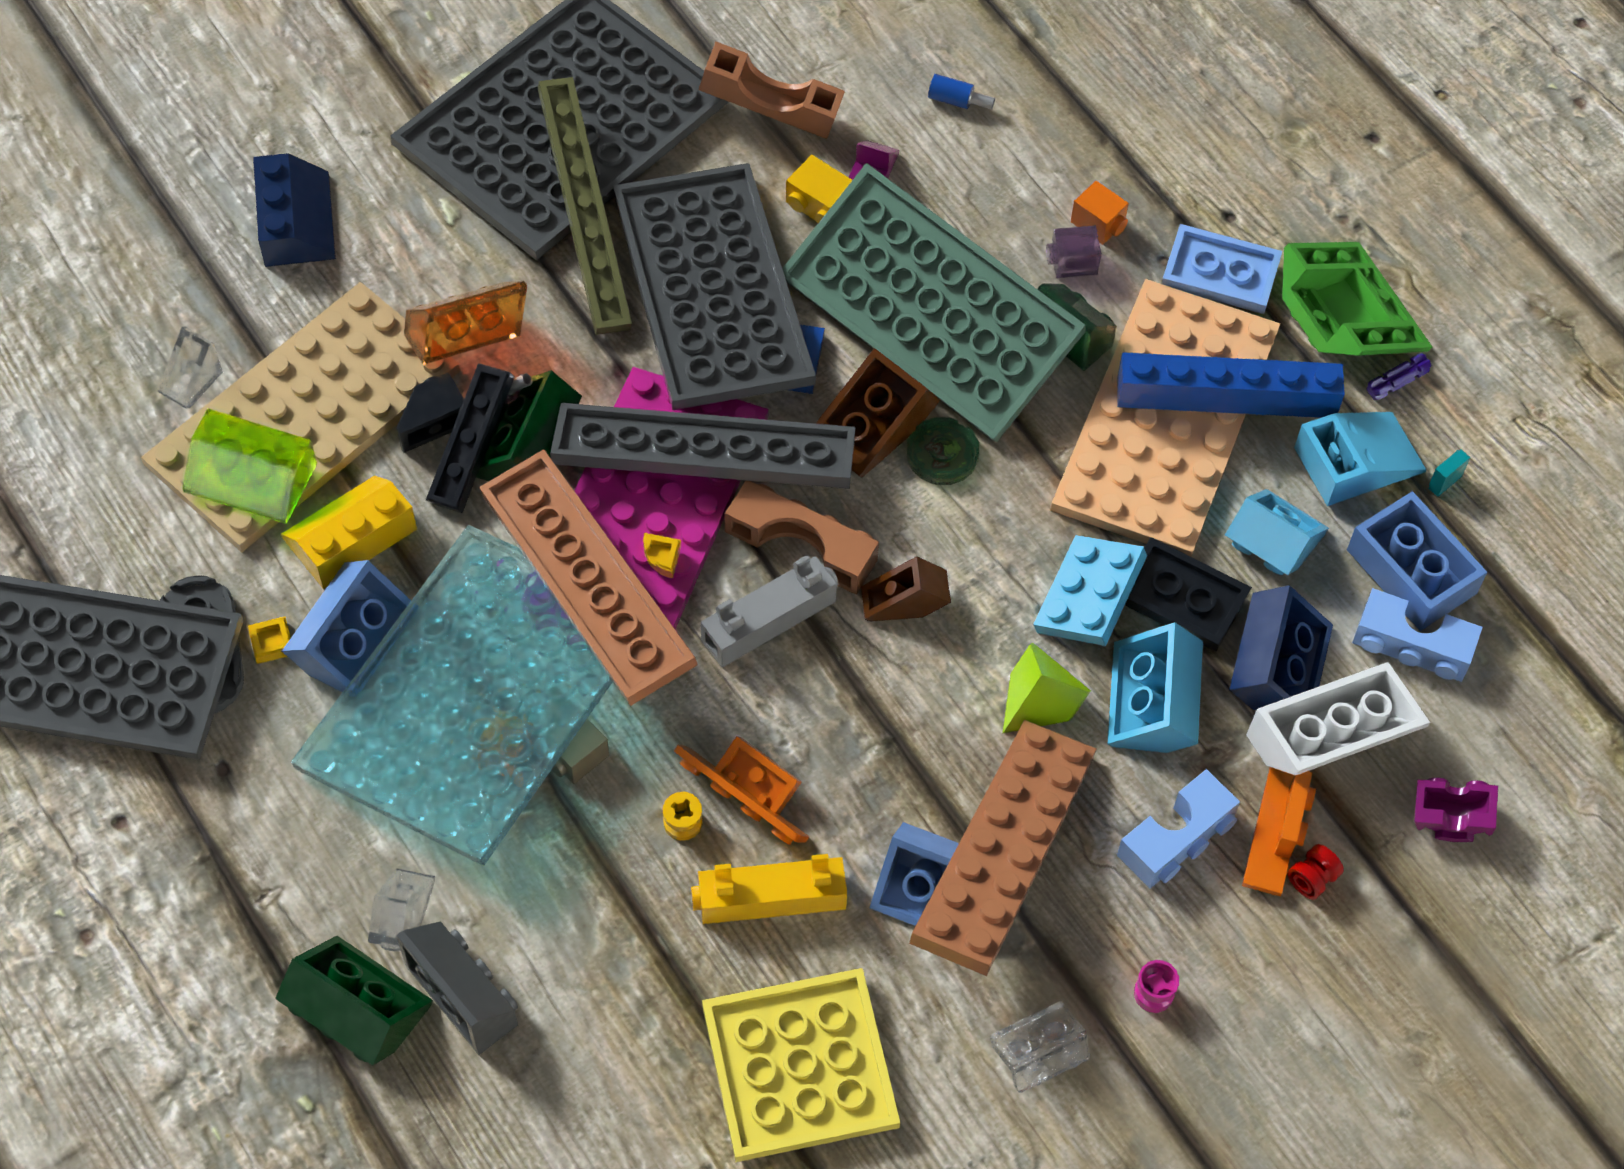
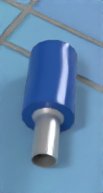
(957, 93)

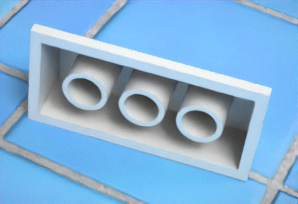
(1335, 720)

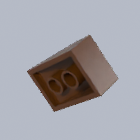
(882, 407)

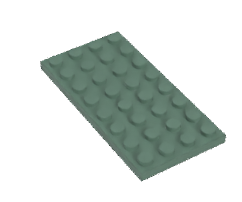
(933, 302)

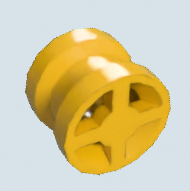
(686, 824)

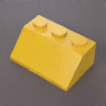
(351, 528)

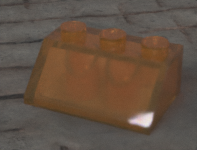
(466, 321)

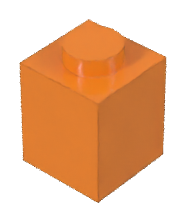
(1100, 208)

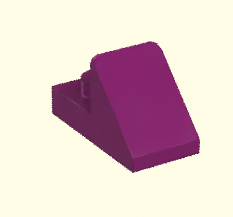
(876, 155)

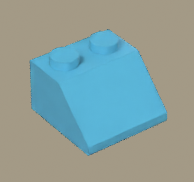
(1275, 532)

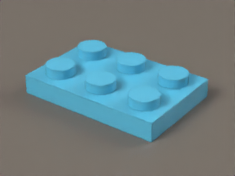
(1090, 590)

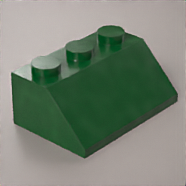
(527, 424)
(352, 999)

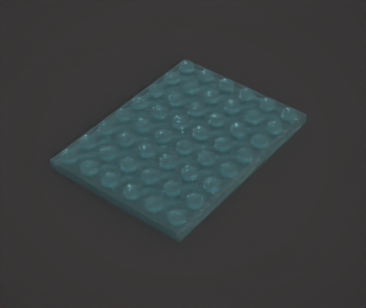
(461, 702)

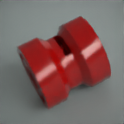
(1315, 871)

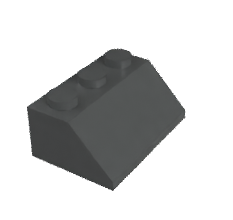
(458, 984)

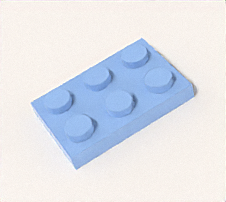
(1222, 268)

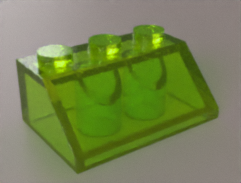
(248, 466)

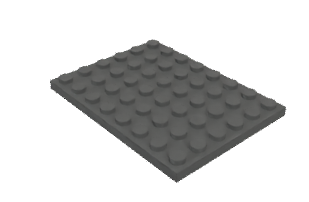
(490, 129)

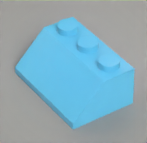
(1156, 690)

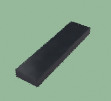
(470, 438)

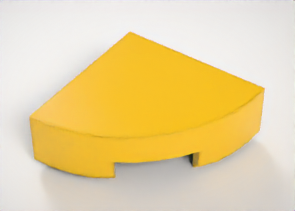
(662, 553)

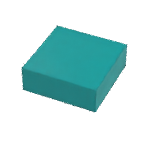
(1449, 472)

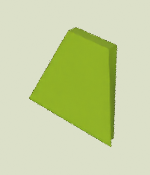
(1041, 692)

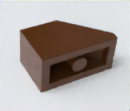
(906, 592)

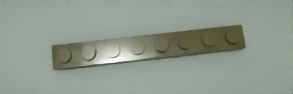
(584, 206)

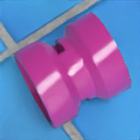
(1160, 978)

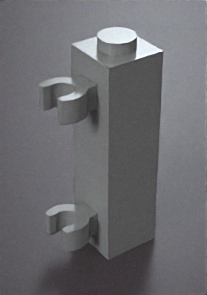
(769, 610)

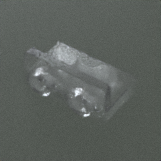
(1042, 1046)

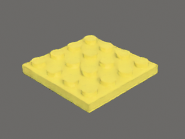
(800, 1065)

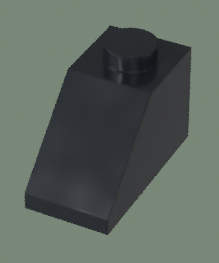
(429, 412)

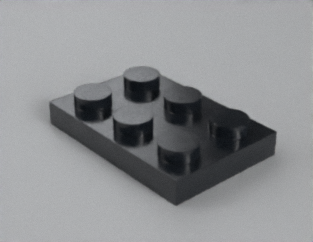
(1188, 593)

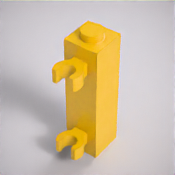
(770, 890)

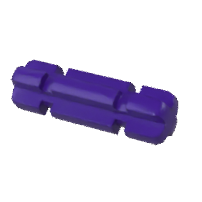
(1398, 376)

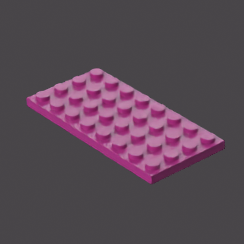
(661, 503)

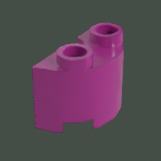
(1454, 811)

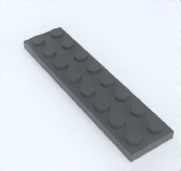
(703, 445)

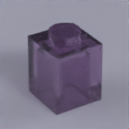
(1074, 251)

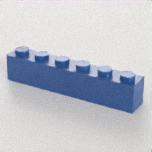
(1229, 385)

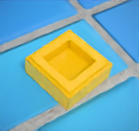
(269, 639)

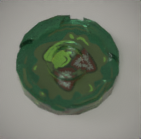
(942, 451)

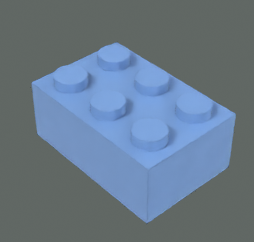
(1416, 560)

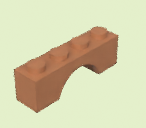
(805, 105)
(763, 515)

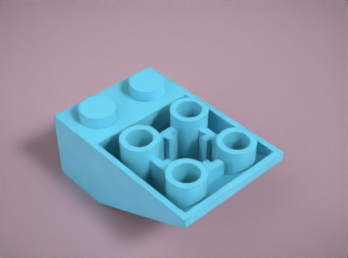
(1356, 454)

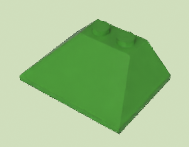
(1346, 301)

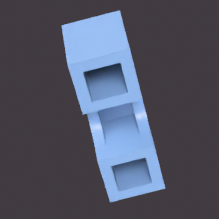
(1387, 632)
(1157, 852)

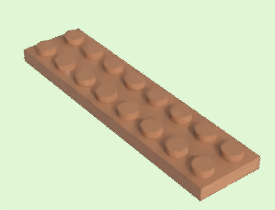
(588, 577)
(1003, 848)

